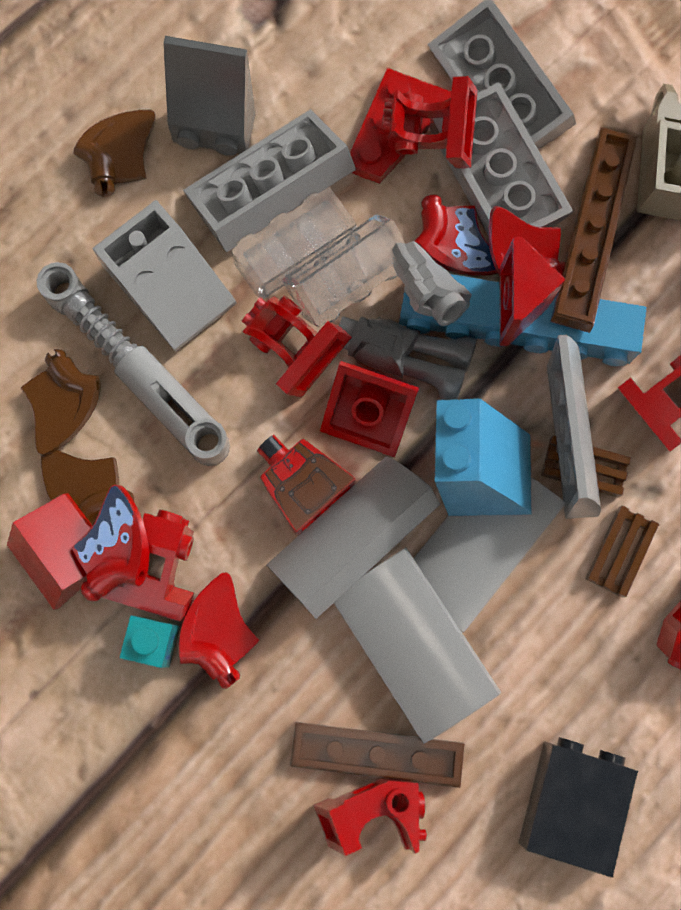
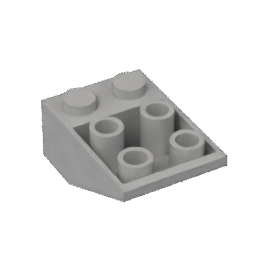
(164, 275)

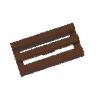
(619, 474)
(637, 521)

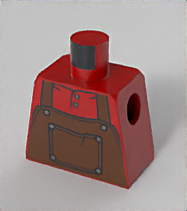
(302, 481)

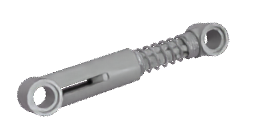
(134, 365)

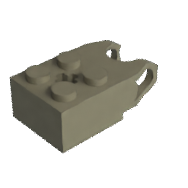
(661, 158)

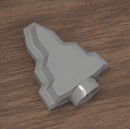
(429, 285)

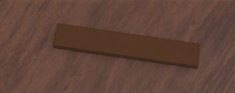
(594, 231)

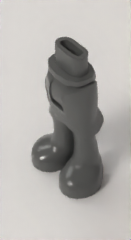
(387, 348)

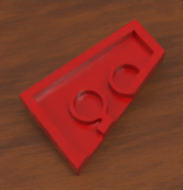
(370, 150)

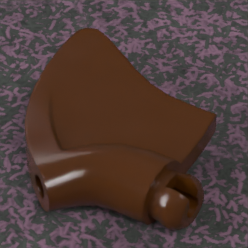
(116, 149)
(60, 401)
(82, 478)

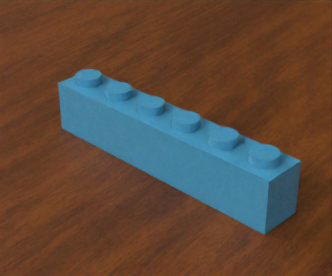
(614, 337)

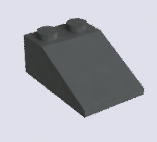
(208, 95)

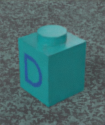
(149, 642)

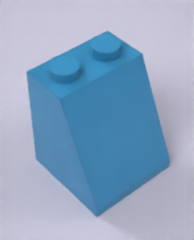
(481, 460)

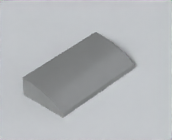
(492, 53)
(507, 166)
(270, 179)
(573, 430)
(353, 535)
(476, 554)
(416, 646)

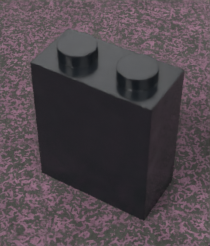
(578, 807)

